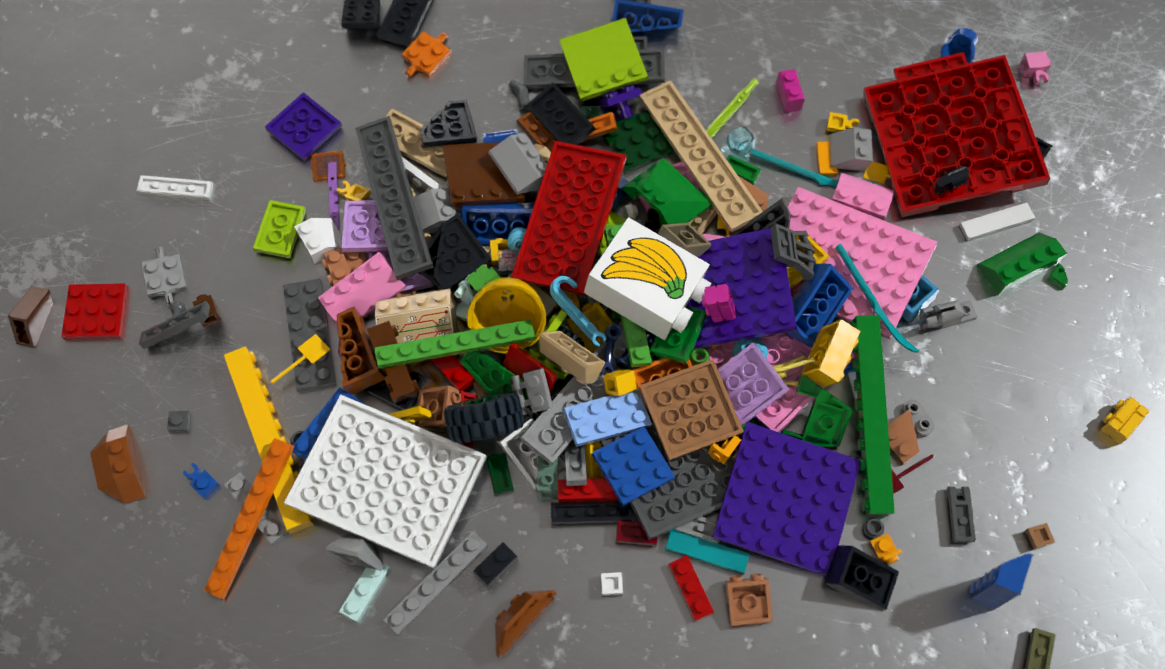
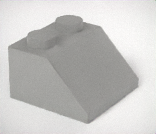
(851, 149)
(434, 209)

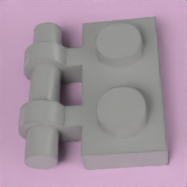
(537, 391)

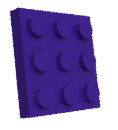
(303, 126)

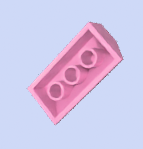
(363, 287)

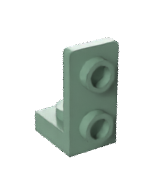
(547, 479)

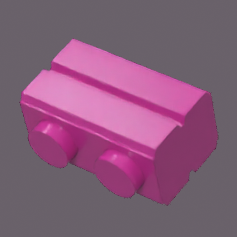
(790, 90)
(719, 303)

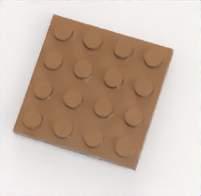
(691, 409)

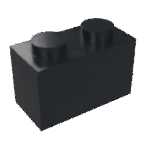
(495, 565)

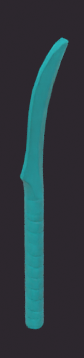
(822, 180)
(873, 301)

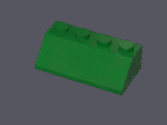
(1022, 261)

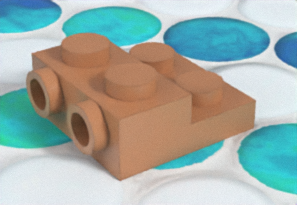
(341, 263)
(436, 401)
(749, 599)

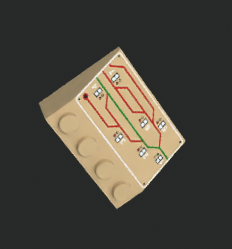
(419, 315)

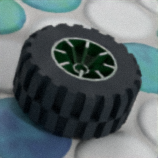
(484, 417)

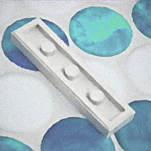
(175, 187)
(997, 221)

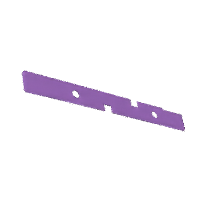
(333, 195)

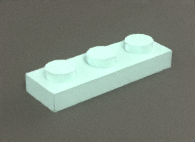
(364, 592)

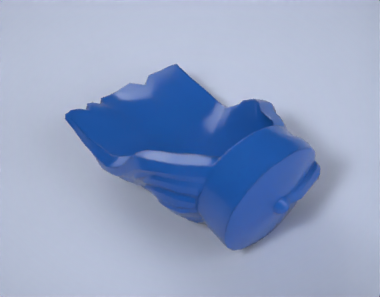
(961, 41)

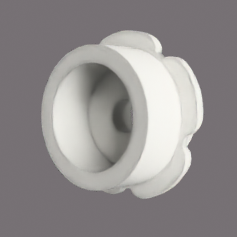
(630, 211)

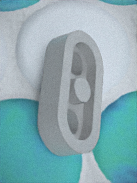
(919, 416)

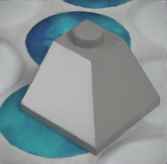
(356, 551)

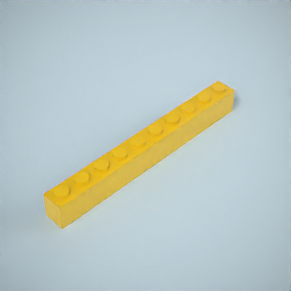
(264, 429)

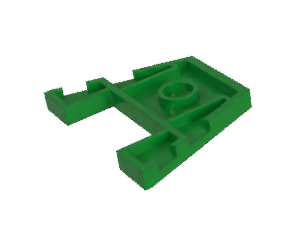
(827, 416)

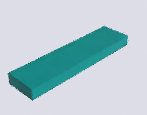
(707, 551)

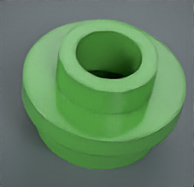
(699, 352)

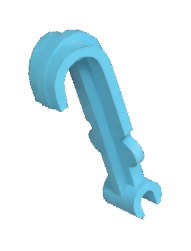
(572, 310)

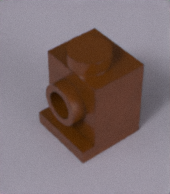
(214, 315)

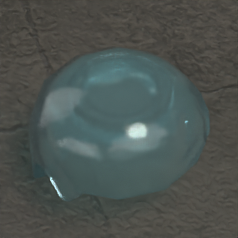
(740, 141)

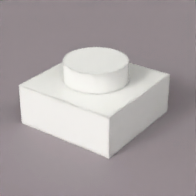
(611, 584)

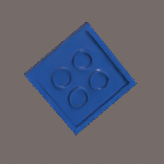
(633, 466)

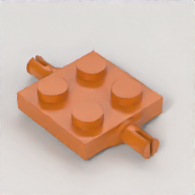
(426, 54)

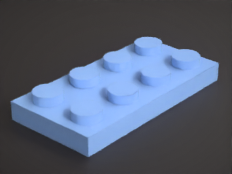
(606, 417)

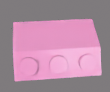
(863, 196)

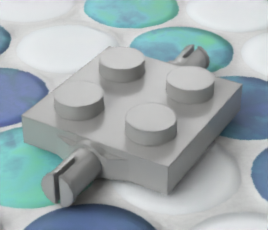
(164, 276)

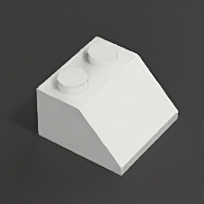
(318, 237)

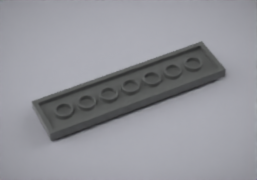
(549, 68)

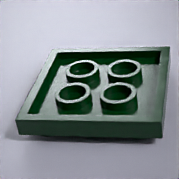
(638, 140)

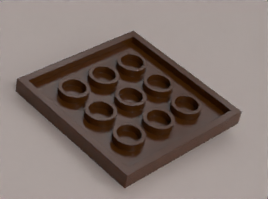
(475, 176)

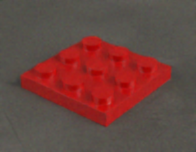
(94, 311)

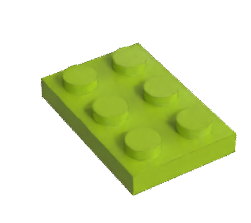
(277, 229)

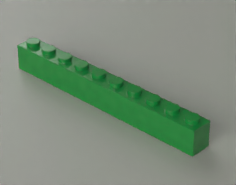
(872, 418)

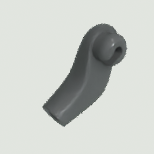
(522, 93)

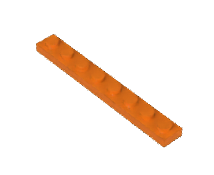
(249, 519)

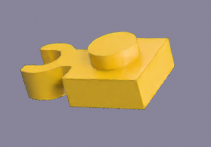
(839, 122)
(354, 192)

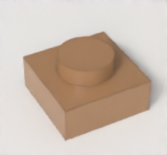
(1040, 536)

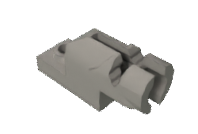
(948, 314)

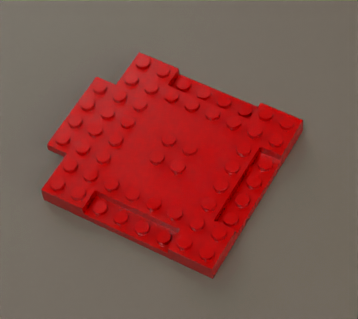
(953, 117)

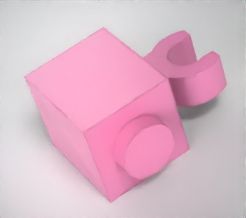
(1036, 66)

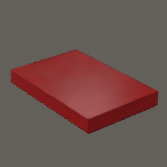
(521, 362)

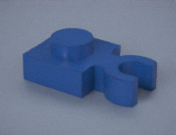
(203, 482)

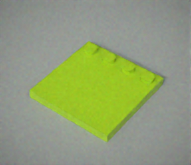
(603, 59)

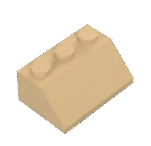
(570, 356)

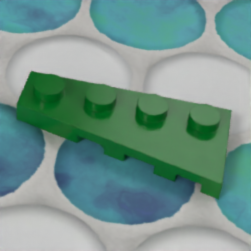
(489, 373)

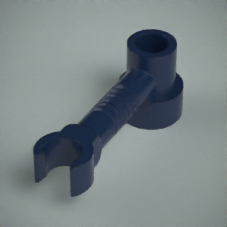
(616, 331)

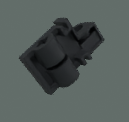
(361, 14)

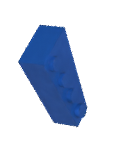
(646, 16)

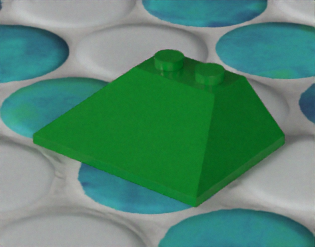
(668, 193)

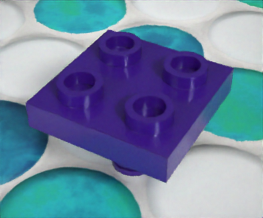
(621, 100)

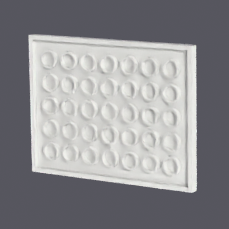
(386, 481)

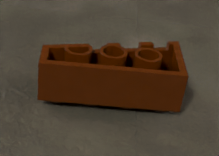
(398, 376)

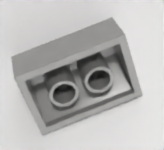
(519, 163)

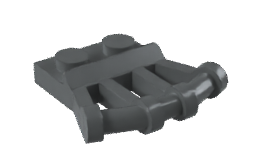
(786, 247)

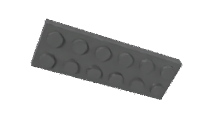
(306, 318)

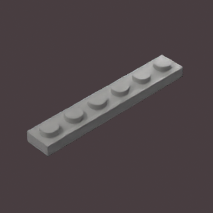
(435, 583)

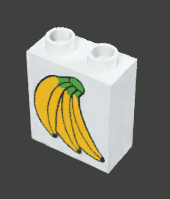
(648, 279)

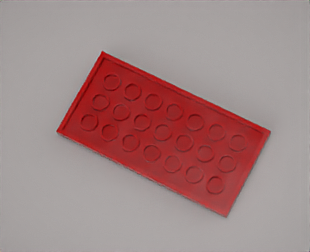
(569, 216)

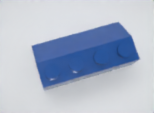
(496, 220)
(818, 302)
(1001, 583)

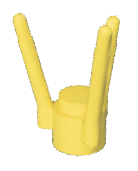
(781, 369)

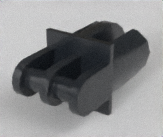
(951, 180)

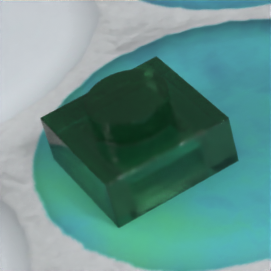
(591, 111)

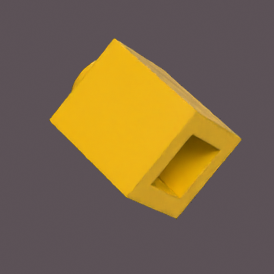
(620, 382)

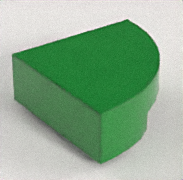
(1059, 276)

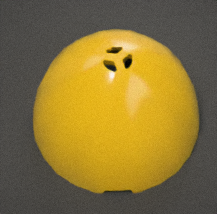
(491, 309)

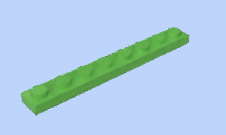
(634, 334)
(454, 344)

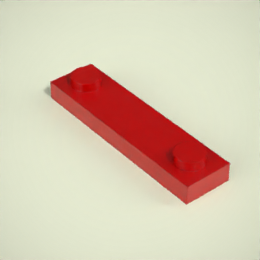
(454, 372)

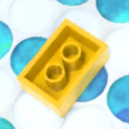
(831, 353)

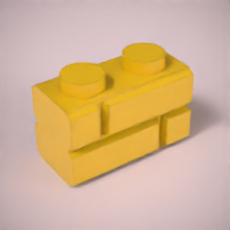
(1124, 420)

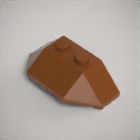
(117, 466)
(519, 617)

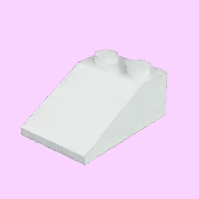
(521, 455)

